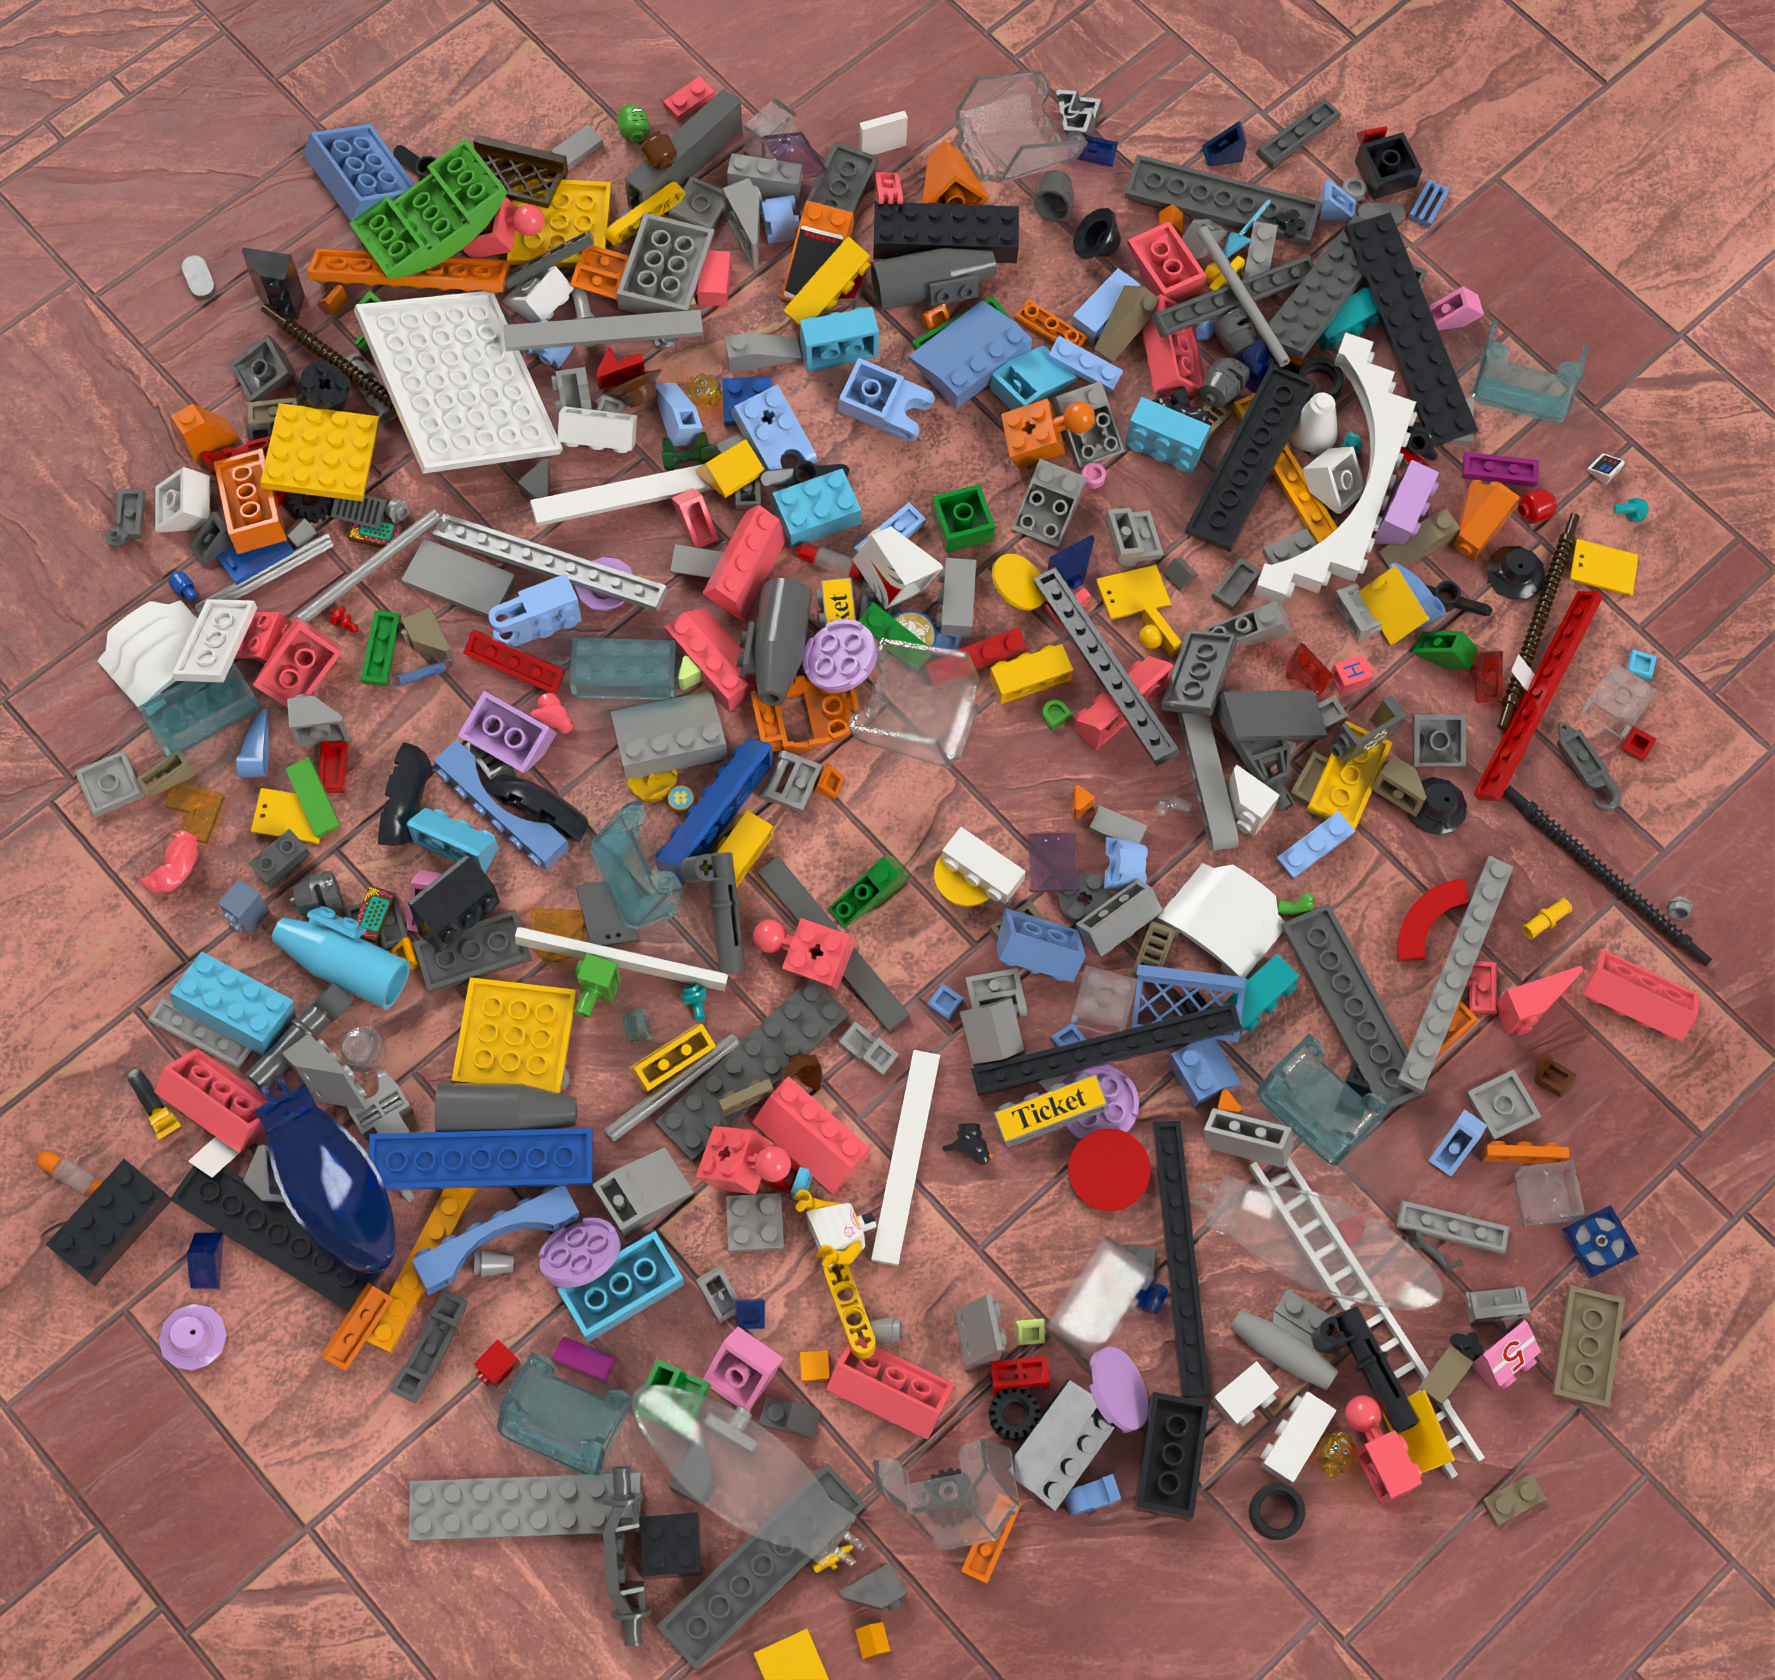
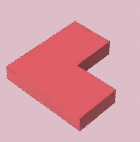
(1482, 988)

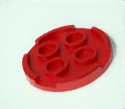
(1109, 1169)

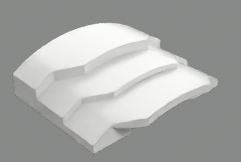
(146, 649)
(1226, 917)

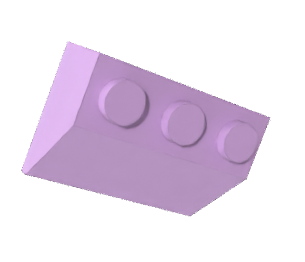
(1407, 505)
(506, 733)

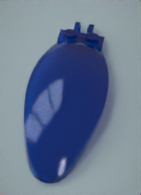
(328, 1180)

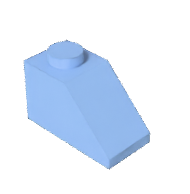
(1458, 1143)

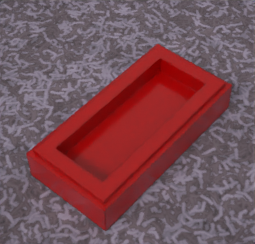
(333, 765)

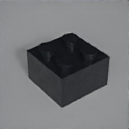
(1388, 165)
(670, 1546)

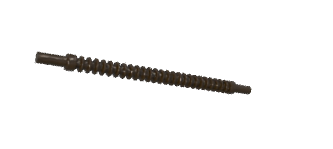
(322, 350)
(1545, 601)

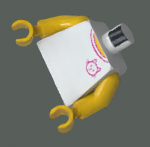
(834, 1228)

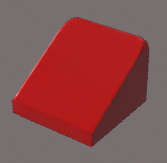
(1371, 134)
(1638, 743)

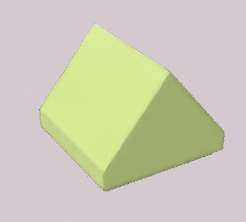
(689, 674)
(1030, 1331)

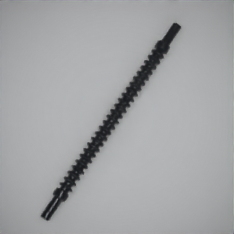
(1683, 941)

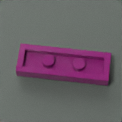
(1500, 469)

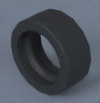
(1325, 366)
(1298, 1509)

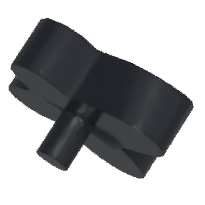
(1291, 222)
(1467, 1344)

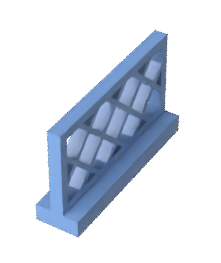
(1185, 979)

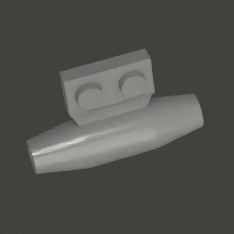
(1288, 1338)

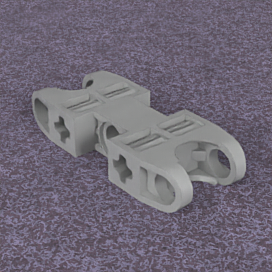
(384, 1114)

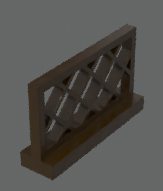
(519, 159)

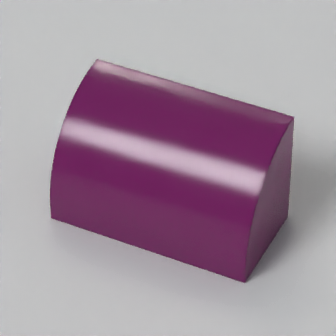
(584, 1360)

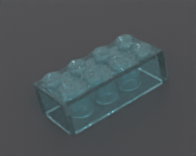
(623, 668)
(198, 710)

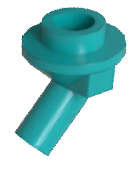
(1353, 440)
(1635, 510)
(694, 995)

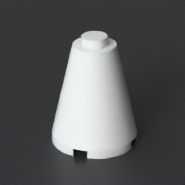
(1316, 425)

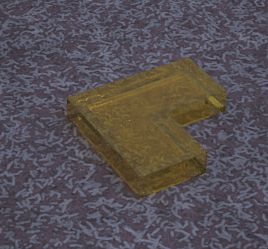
(202, 809)

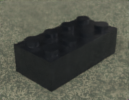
(109, 1222)
(1171, 1456)

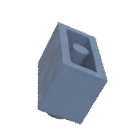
(243, 908)

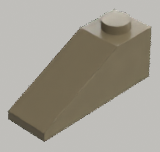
(1126, 320)
(1432, 535)

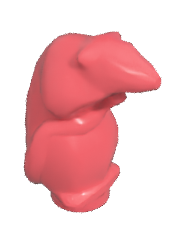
(180, 860)

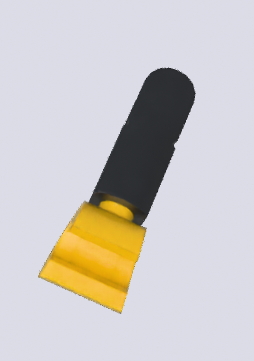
(161, 1117)

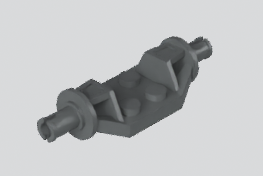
(1260, 757)
(616, 1568)

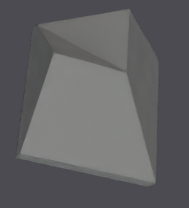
(261, 1176)

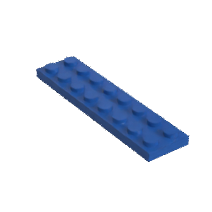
(483, 1158)

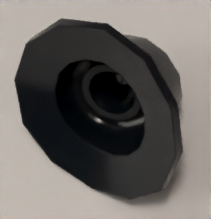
(1097, 235)
(1511, 580)
(1436, 814)

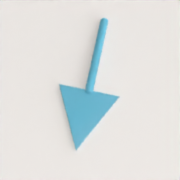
(1237, 241)

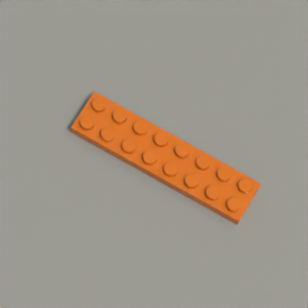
(453, 273)

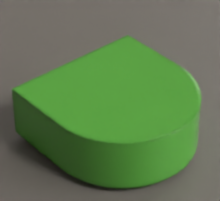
(1055, 714)

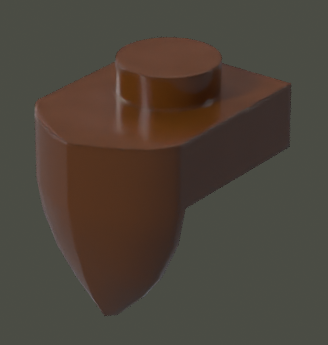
(806, 1068)
(1553, 1076)

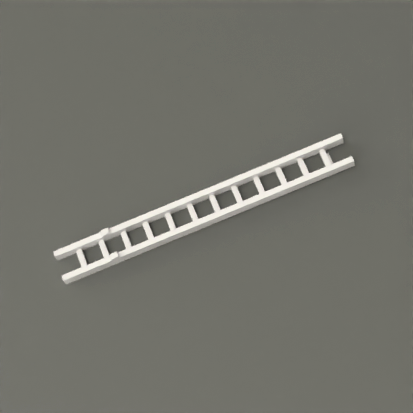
(1399, 1336)

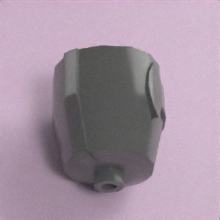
(1054, 193)
(1236, 337)
(1219, 385)
(317, 891)

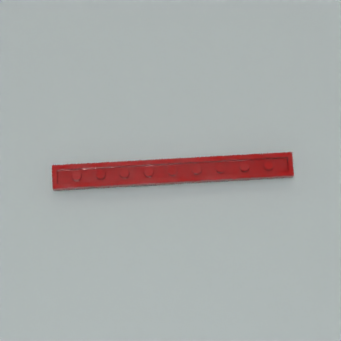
(1538, 696)

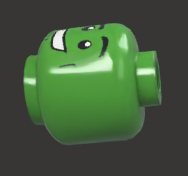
(633, 123)

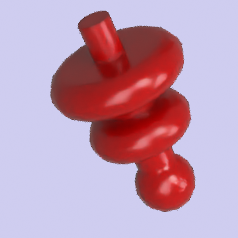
(345, 621)

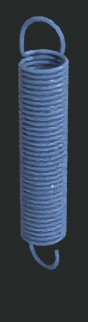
(422, 673)

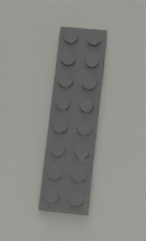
(1216, 197)
(1318, 297)
(1350, 1002)
(790, 1030)
(742, 1585)

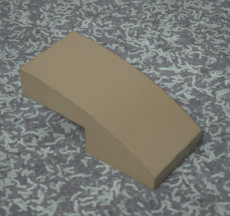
(1446, 1375)

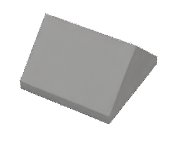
(992, 1031)

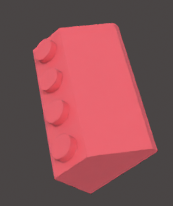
(1174, 358)
(746, 562)
(713, 653)
(1104, 719)
(1642, 995)
(213, 1098)
(811, 1135)
(891, 1389)

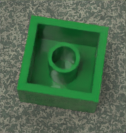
(962, 518)

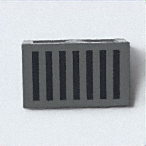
(364, 513)

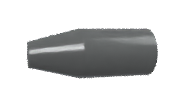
(931, 276)
(778, 642)
(501, 1107)

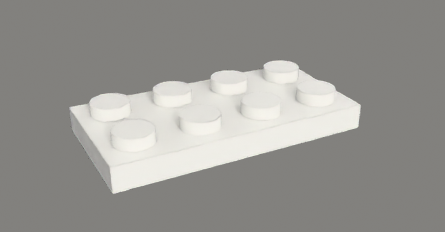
(214, 640)

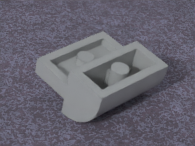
(1133, 536)

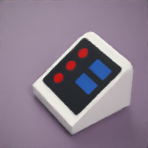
(1605, 468)

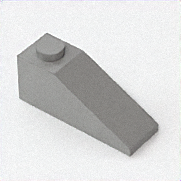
(760, 350)

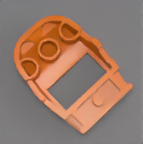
(827, 714)

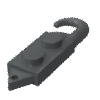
(1587, 764)

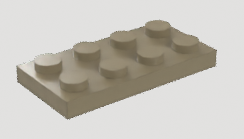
(1588, 1347)

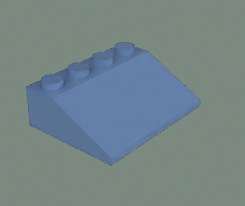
(356, 167)
(969, 351)

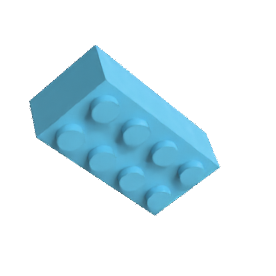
(232, 1003)
(633, 1283)

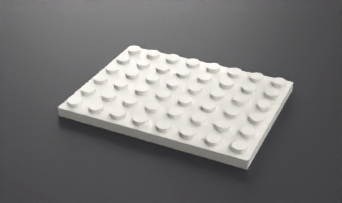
(455, 382)

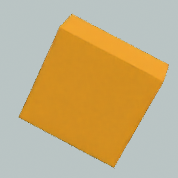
(814, 1366)

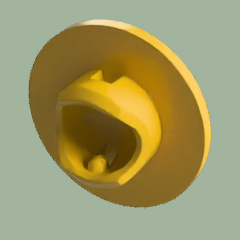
(1015, 583)
(955, 887)

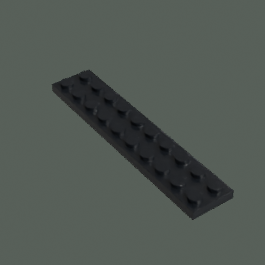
(1410, 329)

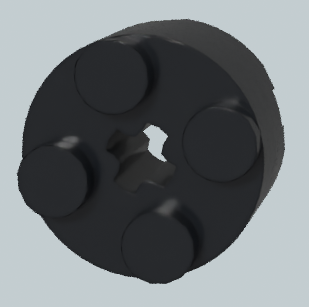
(323, 387)

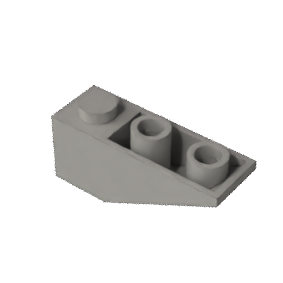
(1256, 625)

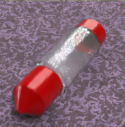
(828, 560)

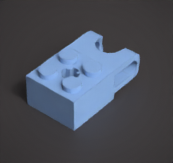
(889, 401)
(775, 439)
(537, 612)

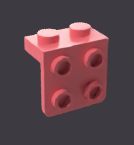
(263, 636)

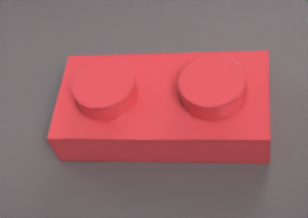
(688, 98)

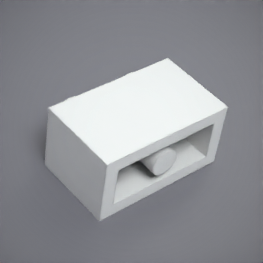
(1245, 1394)

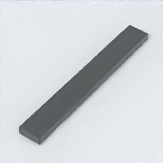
(1224, 300)
(858, 972)

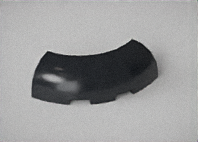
(404, 793)
(526, 795)

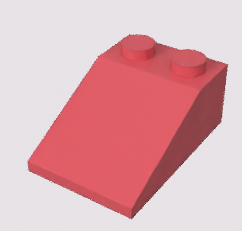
(1167, 263)
(297, 662)
(1525, 1004)

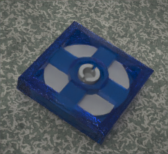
(1600, 1242)

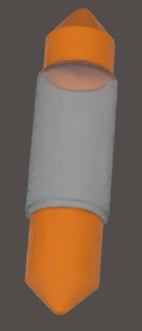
(68, 1172)

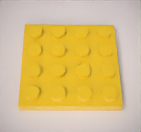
(573, 210)
(320, 452)
(514, 1034)

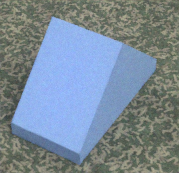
(1336, 203)

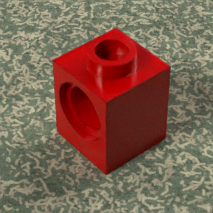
(496, 1364)

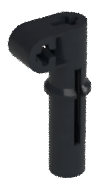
(1370, 1361)

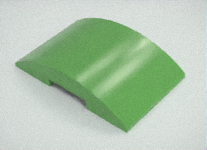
(432, 216)

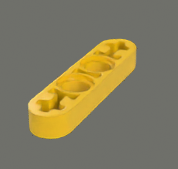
(656, 205)
(849, 1307)

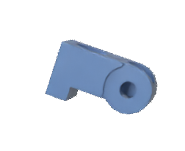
(1092, 1496)

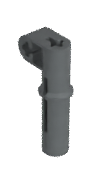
(723, 904)
(314, 1020)

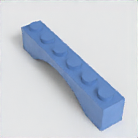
(538, 839)
(546, 1212)

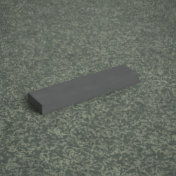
(1298, 133)
(549, 258)

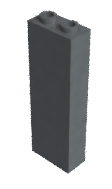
(695, 145)

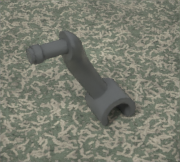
(1437, 1255)

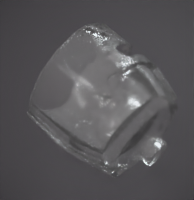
(362, 1049)

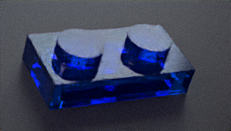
(1099, 151)

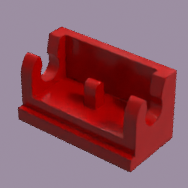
(1019, 1373)

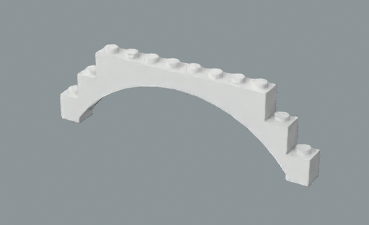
(1387, 426)

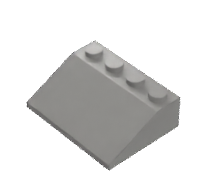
(663, 266)
(669, 735)

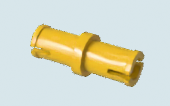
(1546, 918)

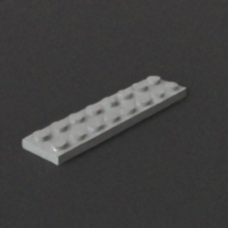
(513, 1507)

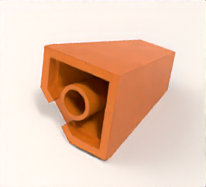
(951, 179)
(202, 431)
(1483, 515)

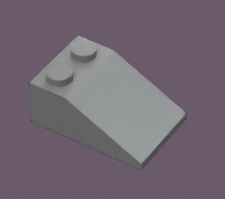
(743, 216)

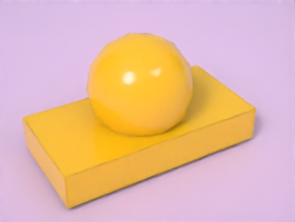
(1215, 277)
(1158, 632)

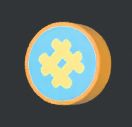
(680, 799)

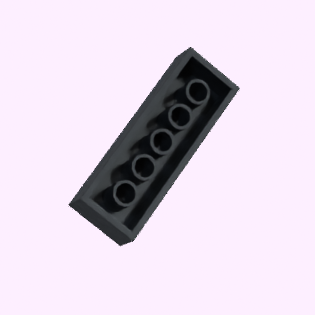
(928, 226)

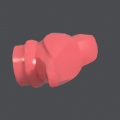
(552, 713)

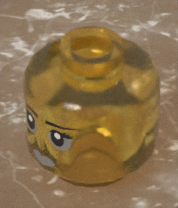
(703, 391)
(1336, 1454)

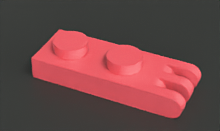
(888, 187)

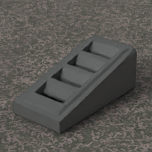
(496, 770)

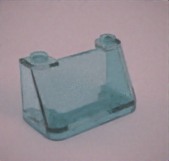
(637, 893)
(1319, 1103)
(561, 1417)

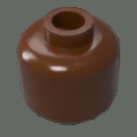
(658, 150)

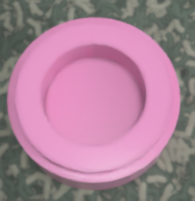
(1096, 475)

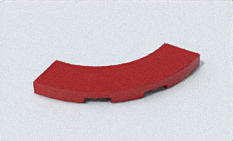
(1423, 914)

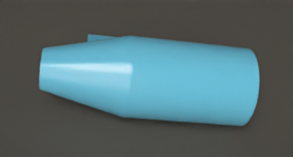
(335, 953)

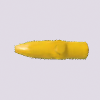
(832, 1561)

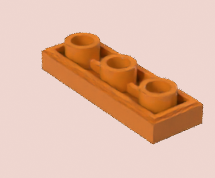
(1047, 325)

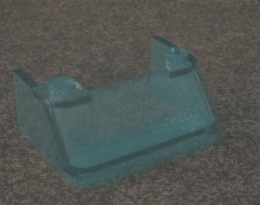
(1524, 388)

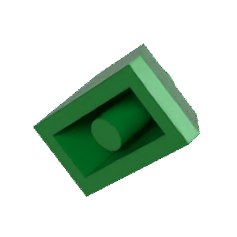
(1446, 649)

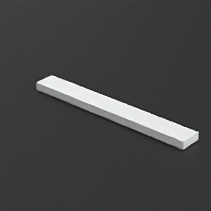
(616, 495)
(624, 959)
(905, 1158)

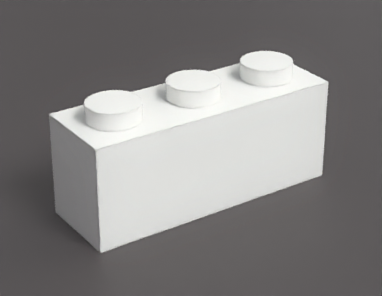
(597, 429)
(982, 866)
(1296, 1437)

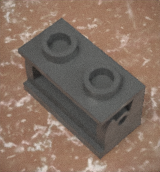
(279, 858)

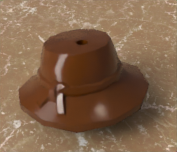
(637, 389)

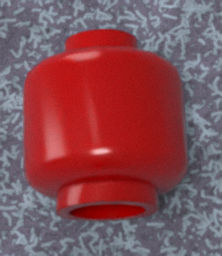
(1537, 506)

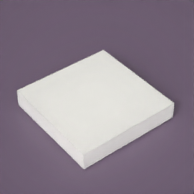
(883, 133)

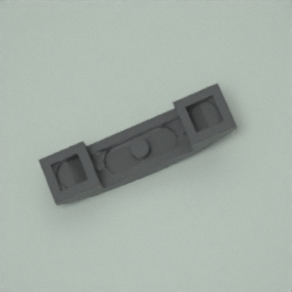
(430, 1348)

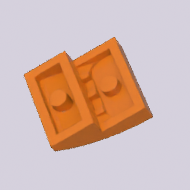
(599, 271)

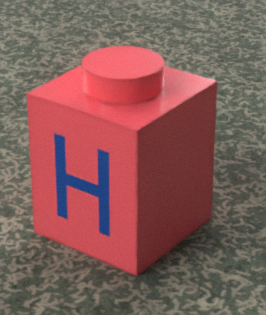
(1352, 675)

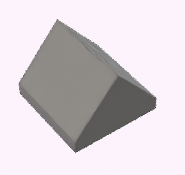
(300, 533)

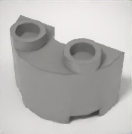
(572, 388)

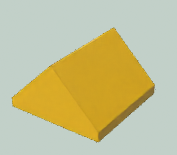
(731, 469)

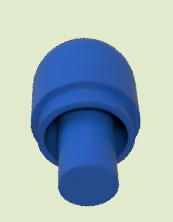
(182, 585)

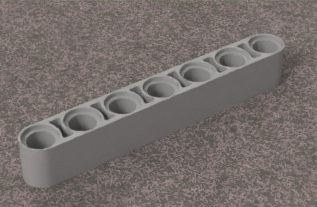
(1209, 781)

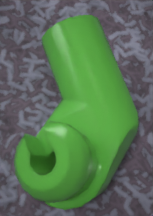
(1298, 908)

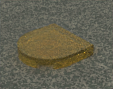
(557, 922)

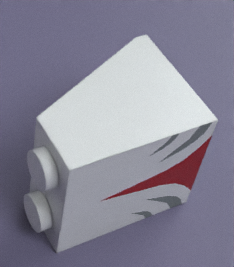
(895, 566)

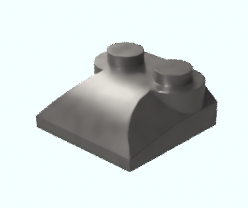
(263, 369)
(1439, 740)

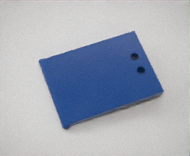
(250, 563)

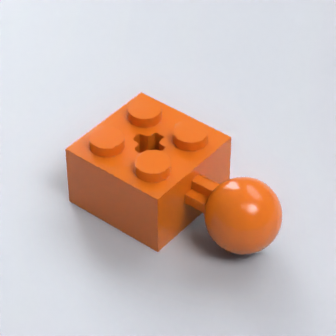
(1035, 430)

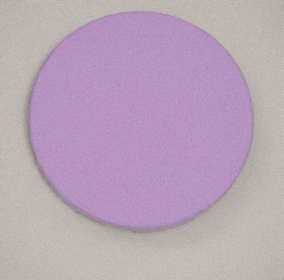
(840, 656)
(1121, 1100)
(579, 1253)
(1118, 1389)

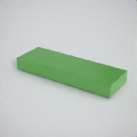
(313, 797)

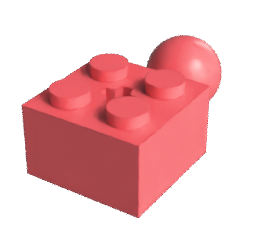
(500, 232)
(809, 937)
(739, 1159)
(1385, 1456)

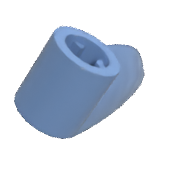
(1431, 604)
(255, 749)

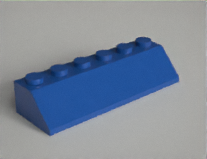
(717, 807)

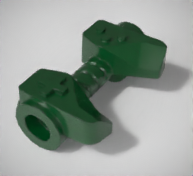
(703, 452)

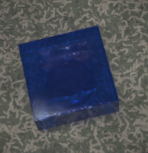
(1152, 1298)
(750, 1313)

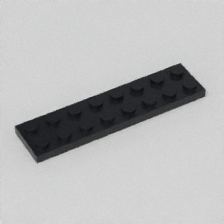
(1250, 458)
(270, 1233)

